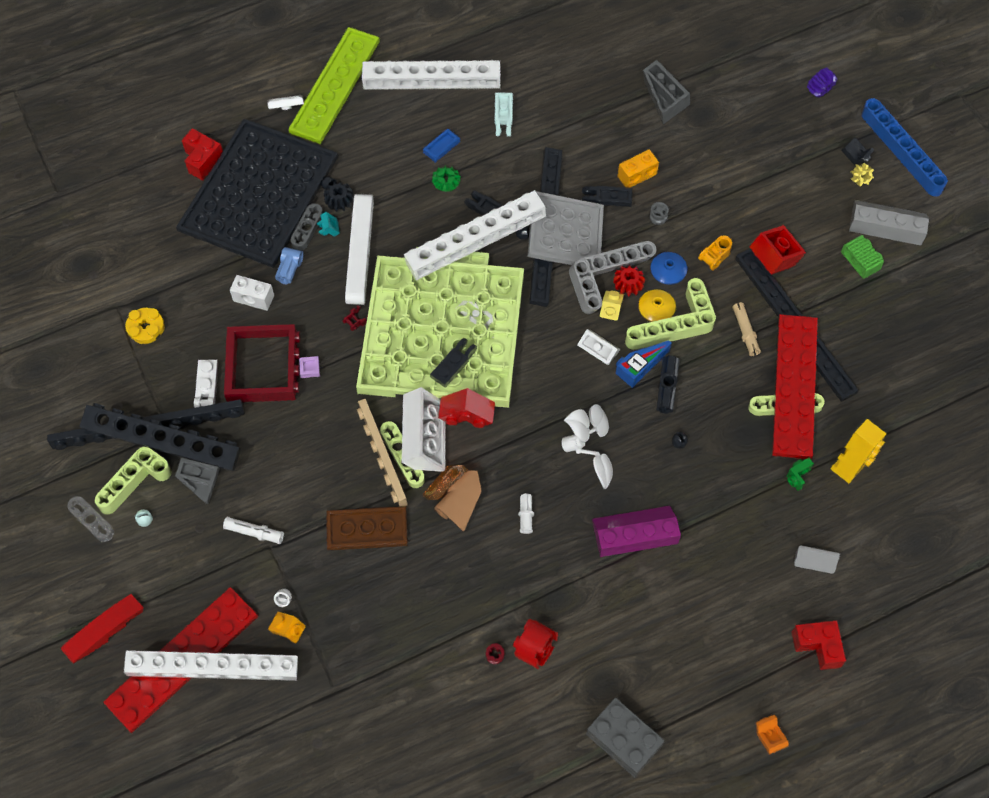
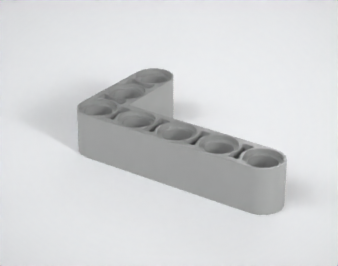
(605, 265)

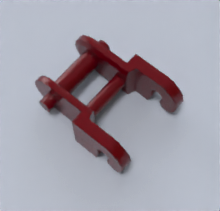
(362, 322)

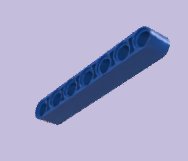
(904, 147)

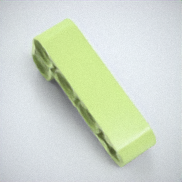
(129, 482)

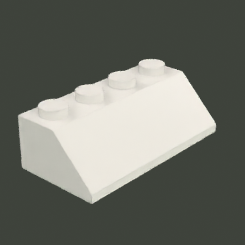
(422, 432)

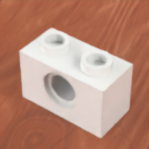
(252, 292)

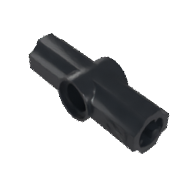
(666, 394)

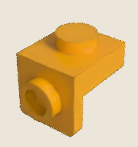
(287, 626)

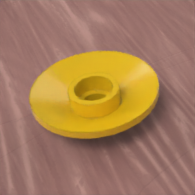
(653, 311)

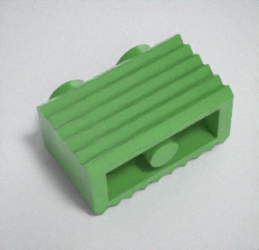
(862, 256)

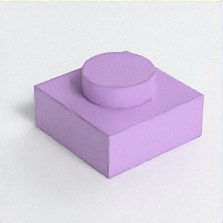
(309, 367)

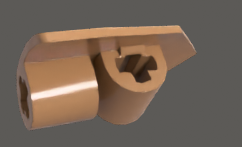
(461, 499)

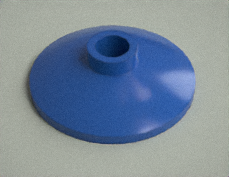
(668, 274)

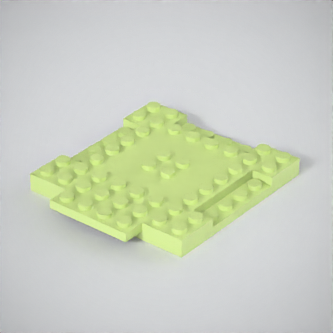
(418, 324)

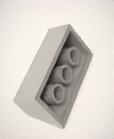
(889, 222)

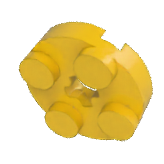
(140, 316)

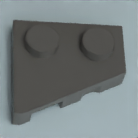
(198, 477)

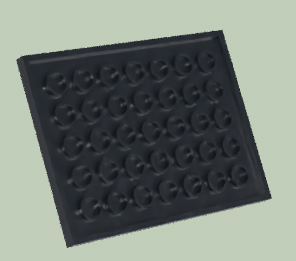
(257, 192)

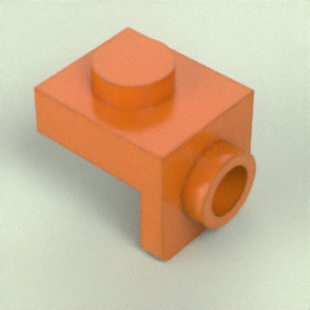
(771, 734)

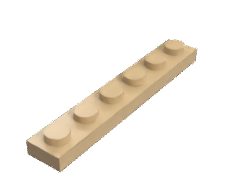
(384, 460)

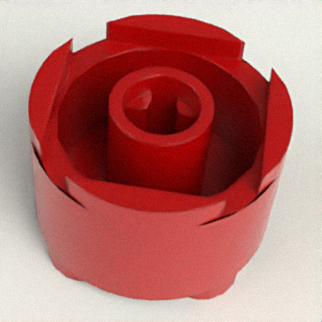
(535, 643)

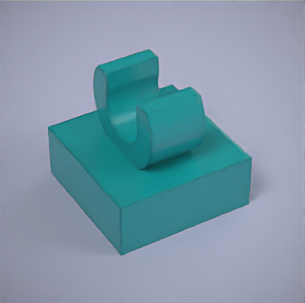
(329, 225)

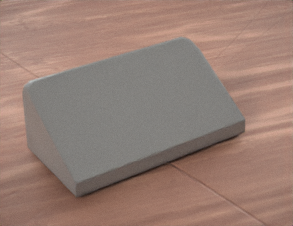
(816, 559)

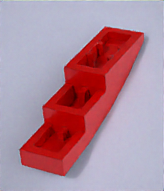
(101, 628)

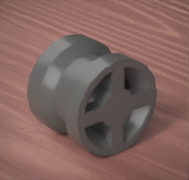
(662, 210)

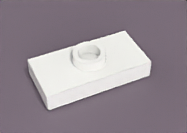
(286, 102)

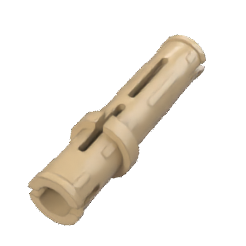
(749, 335)

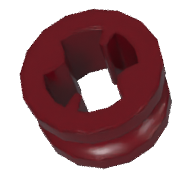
(491, 659)

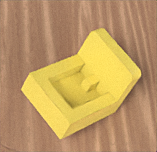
(611, 305)

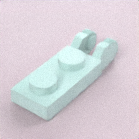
(503, 112)

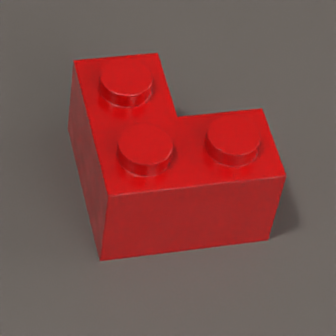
(202, 153)
(468, 407)
(823, 638)

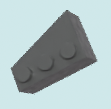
(665, 91)

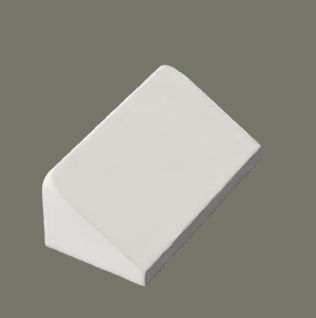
(598, 346)

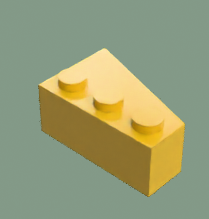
(859, 451)

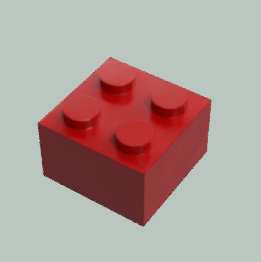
(777, 249)

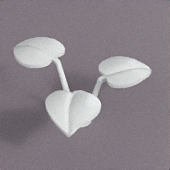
(579, 422)

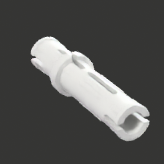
(260, 532)

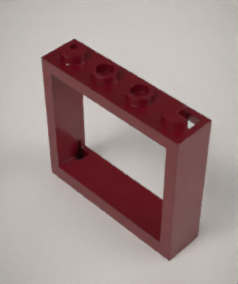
(261, 394)

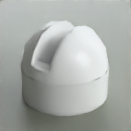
(284, 599)

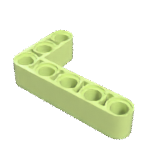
(677, 323)

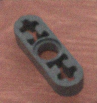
(307, 234)

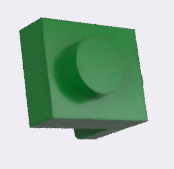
(799, 469)

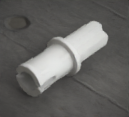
(526, 513)

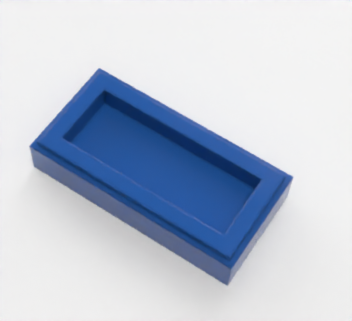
(441, 145)

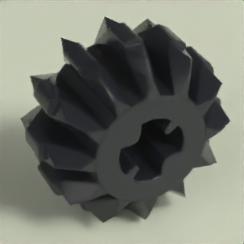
(338, 196)

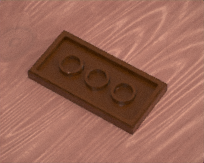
(366, 528)

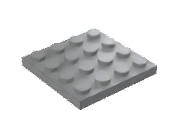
(568, 230)

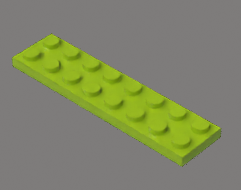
(333, 85)

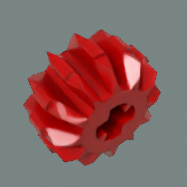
(629, 280)

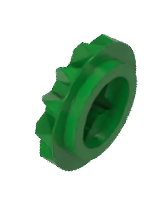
(452, 182)

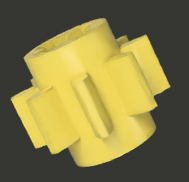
(865, 178)

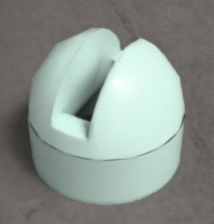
(143, 520)

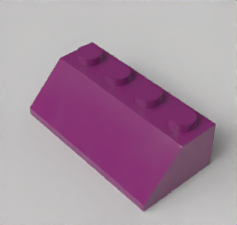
(636, 531)

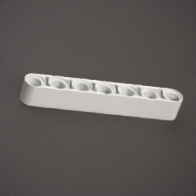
(359, 250)

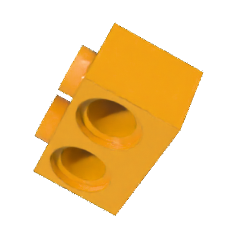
(638, 169)

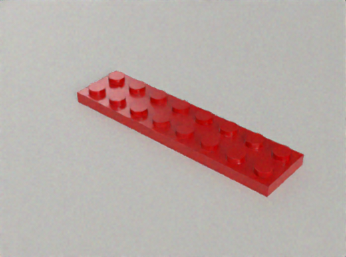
(795, 387)
(205, 634)

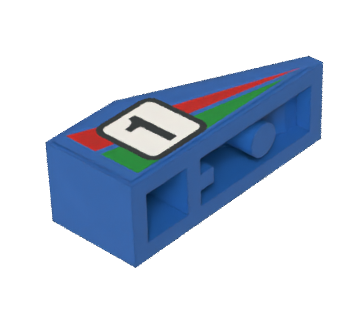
(640, 362)

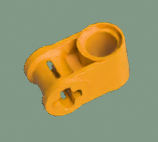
(714, 254)

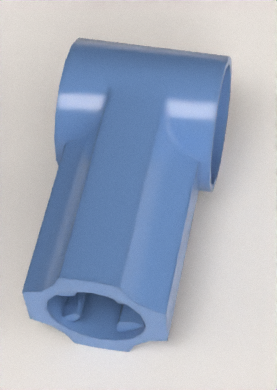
(290, 261)

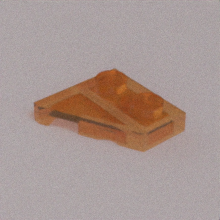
(444, 481)

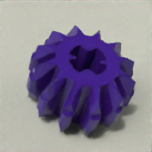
(822, 82)

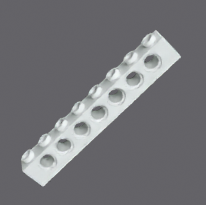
(431, 74)
(470, 243)
(211, 665)

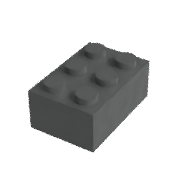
(625, 737)

